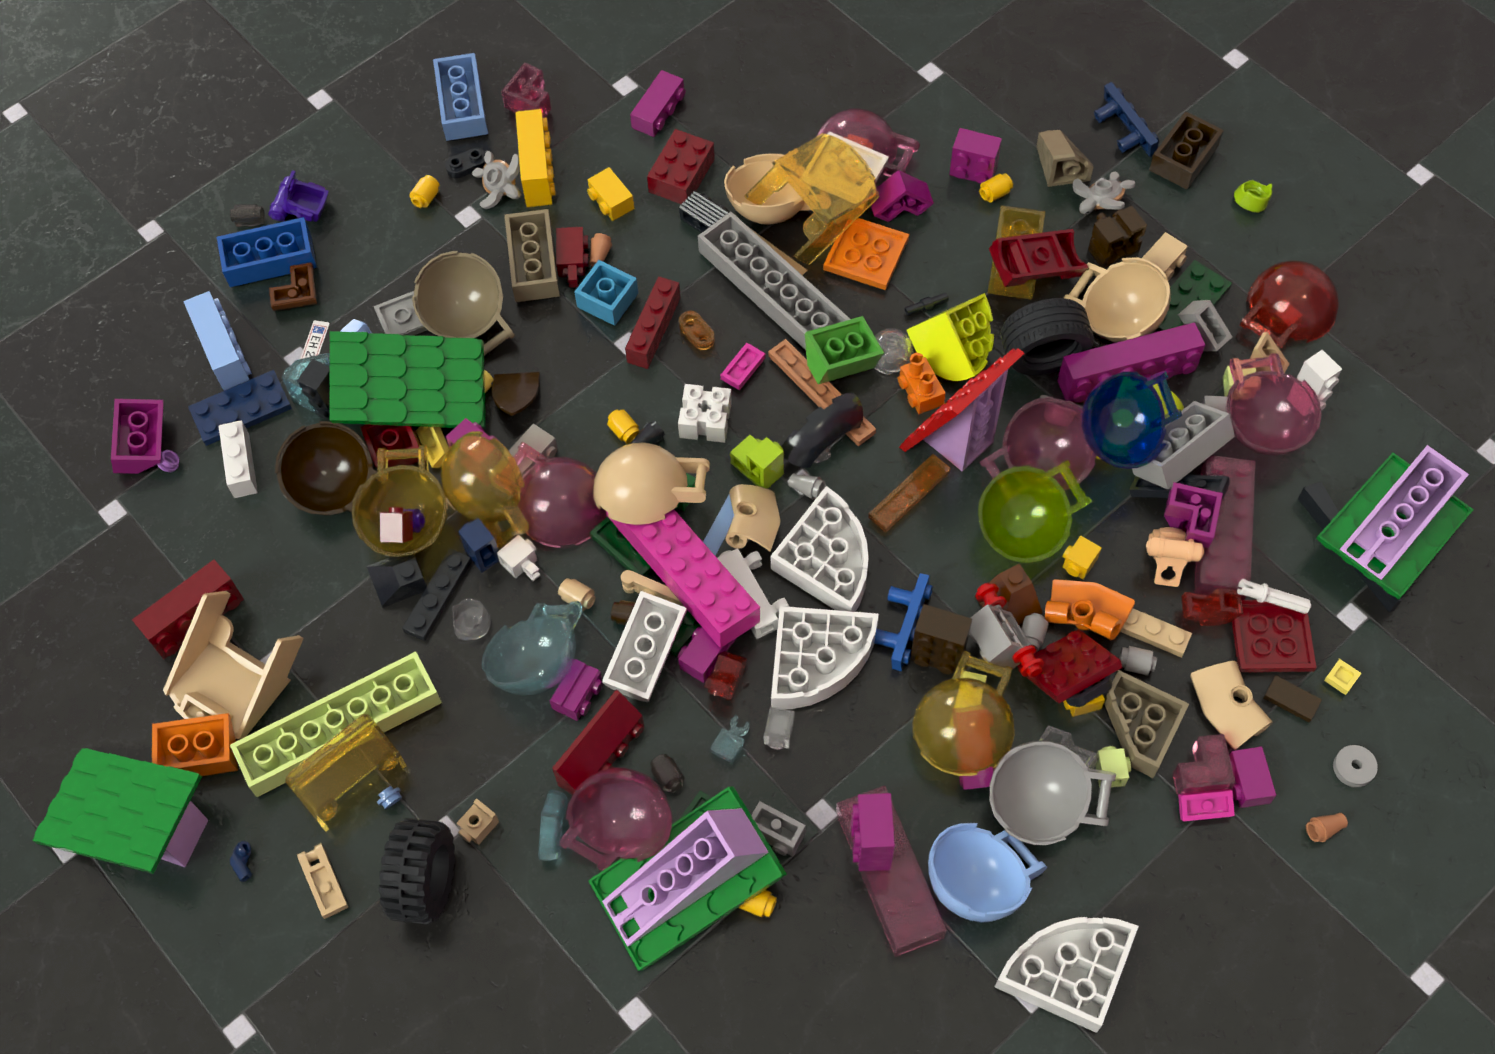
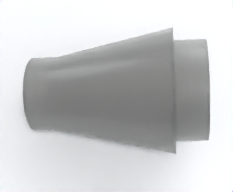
(807, 485)

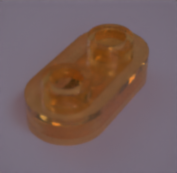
(697, 332)

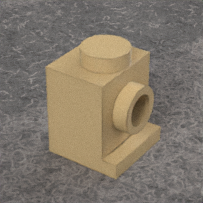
(479, 831)

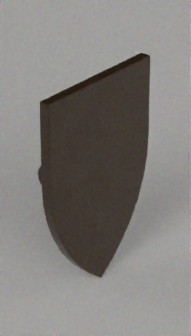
(515, 391)

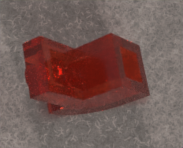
(1212, 609)
(726, 675)

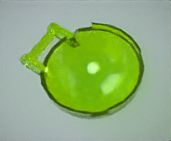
(1028, 512)

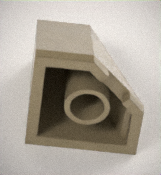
(1062, 159)

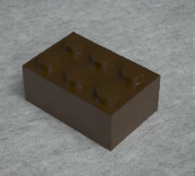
(1186, 150)
(940, 639)

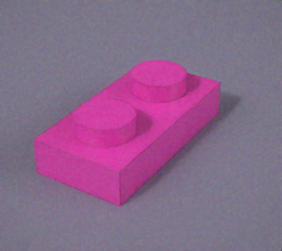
(742, 366)
(1206, 804)

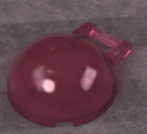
(874, 133)
(1271, 409)
(1043, 437)
(558, 499)
(617, 815)

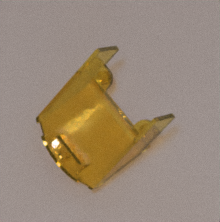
(830, 181)

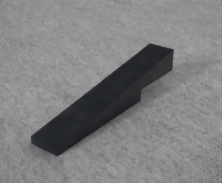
(1323, 510)

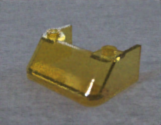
(341, 766)

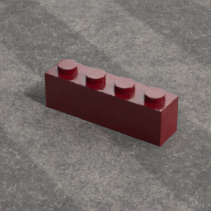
(653, 322)

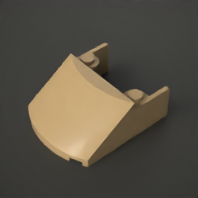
(220, 677)

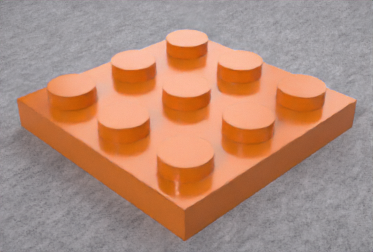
(867, 253)

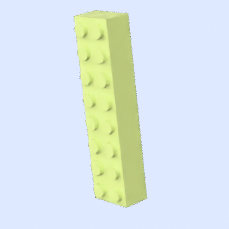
(386, 695)

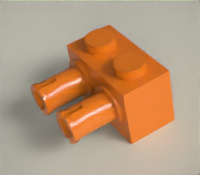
(921, 384)

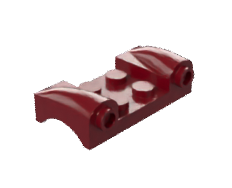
(1036, 257)

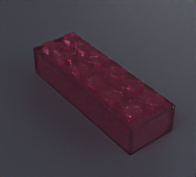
(1231, 549)
(899, 893)

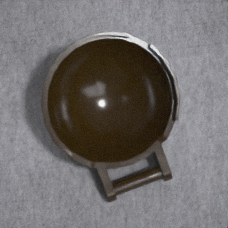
(323, 467)

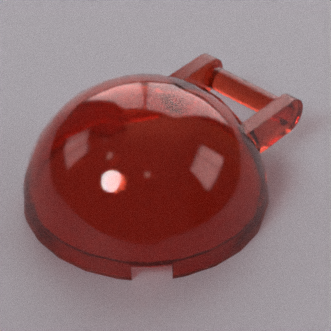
(1293, 302)

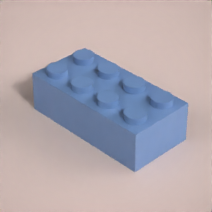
(460, 96)

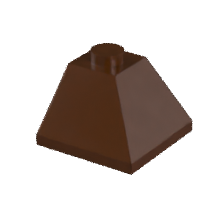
(1018, 592)

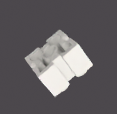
(704, 413)

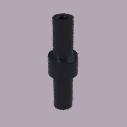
(926, 304)

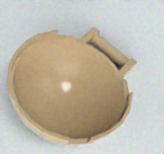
(777, 208)
(1124, 299)
(646, 482)

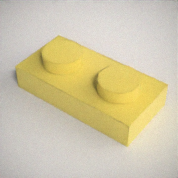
(435, 443)

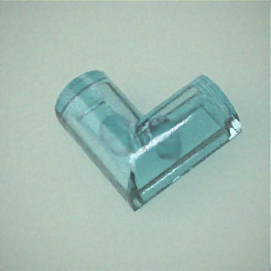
(552, 825)

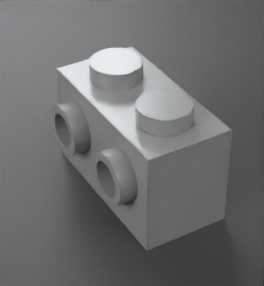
(779, 829)

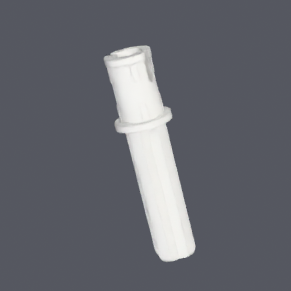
(1273, 596)

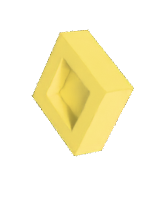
(1342, 676)

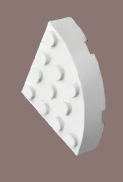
(826, 553)
(818, 653)
(1071, 968)

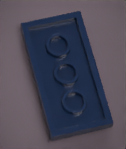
(249, 401)

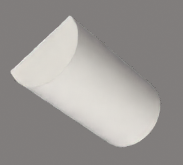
(644, 646)

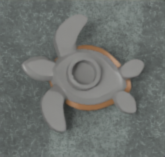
(498, 179)
(1102, 194)

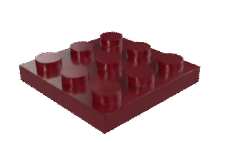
(1273, 639)
(1073, 665)

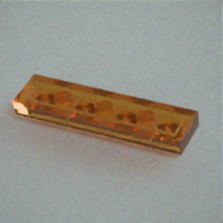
(909, 492)

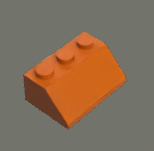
(195, 744)

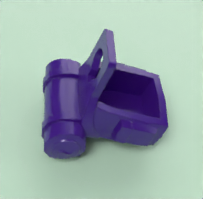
(298, 199)

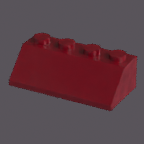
(599, 742)

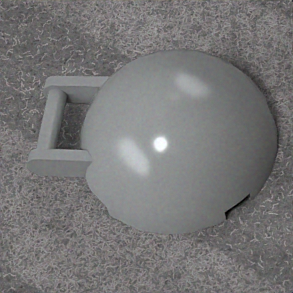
(1045, 792)

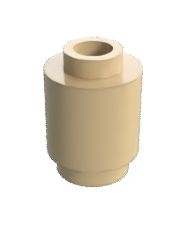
(574, 590)

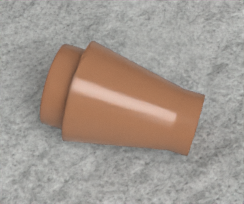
(599, 248)
(1325, 827)

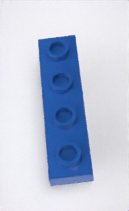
(901, 641)

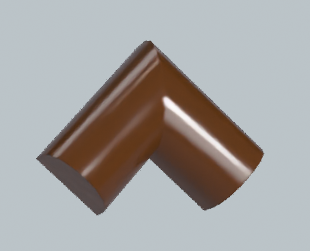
(299, 293)

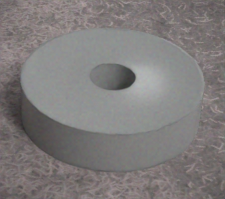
(1363, 758)

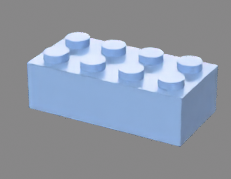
(218, 340)

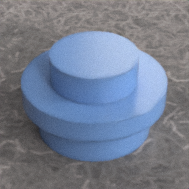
(389, 797)

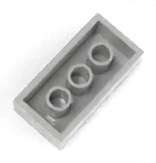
(1188, 444)

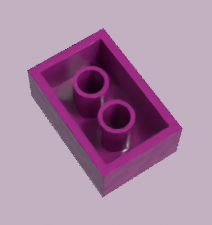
(872, 832)

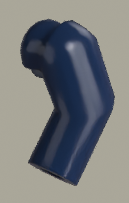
(239, 860)

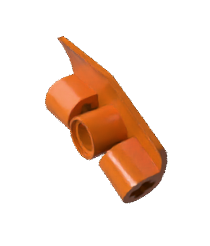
(1104, 607)

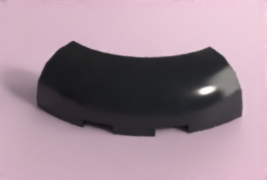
(822, 429)

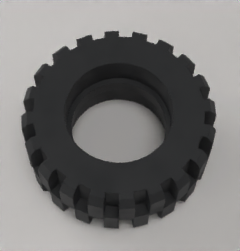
(417, 871)

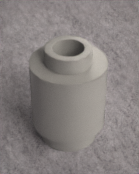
(1035, 629)
(1137, 660)

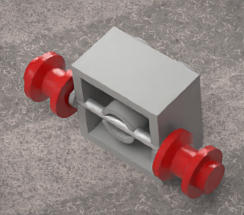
(1000, 635)

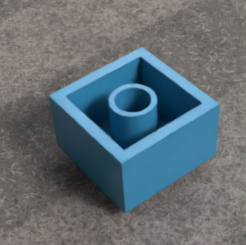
(606, 292)

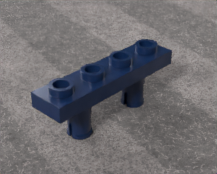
(1126, 112)

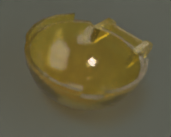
(484, 484)
(404, 487)
(964, 721)

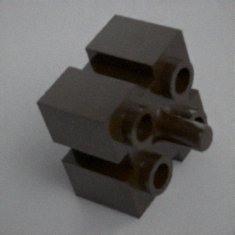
(1116, 236)

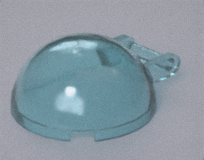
(533, 652)

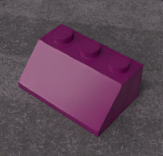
(136, 435)

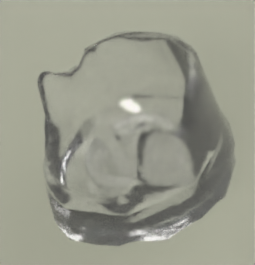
(470, 619)

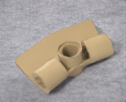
(754, 516)
(1215, 691)

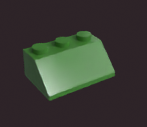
(841, 350)

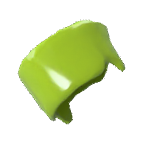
(1253, 196)

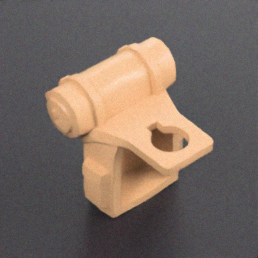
(1171, 549)

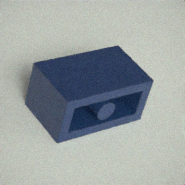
(479, 544)

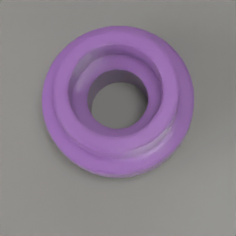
(169, 461)

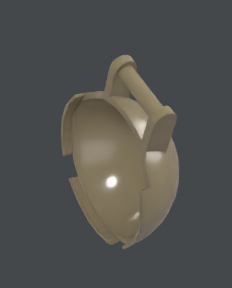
(460, 298)

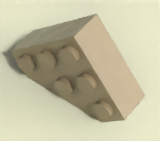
(1143, 720)

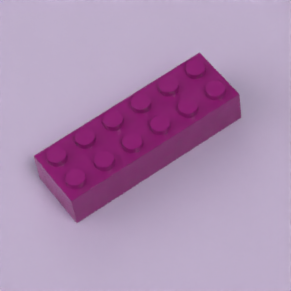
(1168, 350)

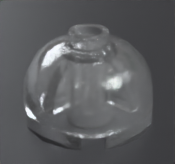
(896, 348)

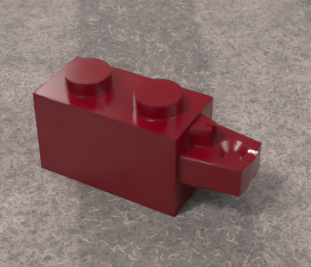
(571, 253)

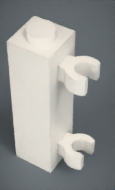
(740, 570)

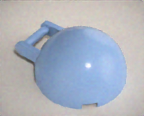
(980, 873)

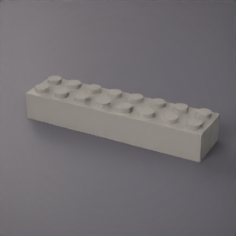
(767, 278)

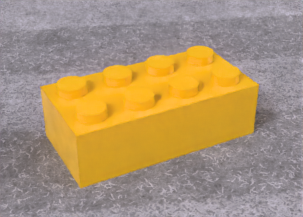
(535, 158)

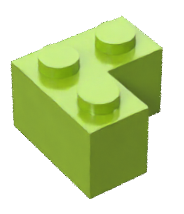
(759, 460)

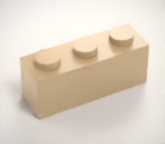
(1167, 254)

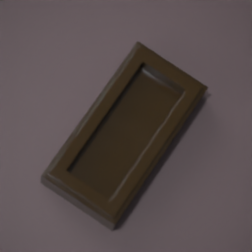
(1292, 699)

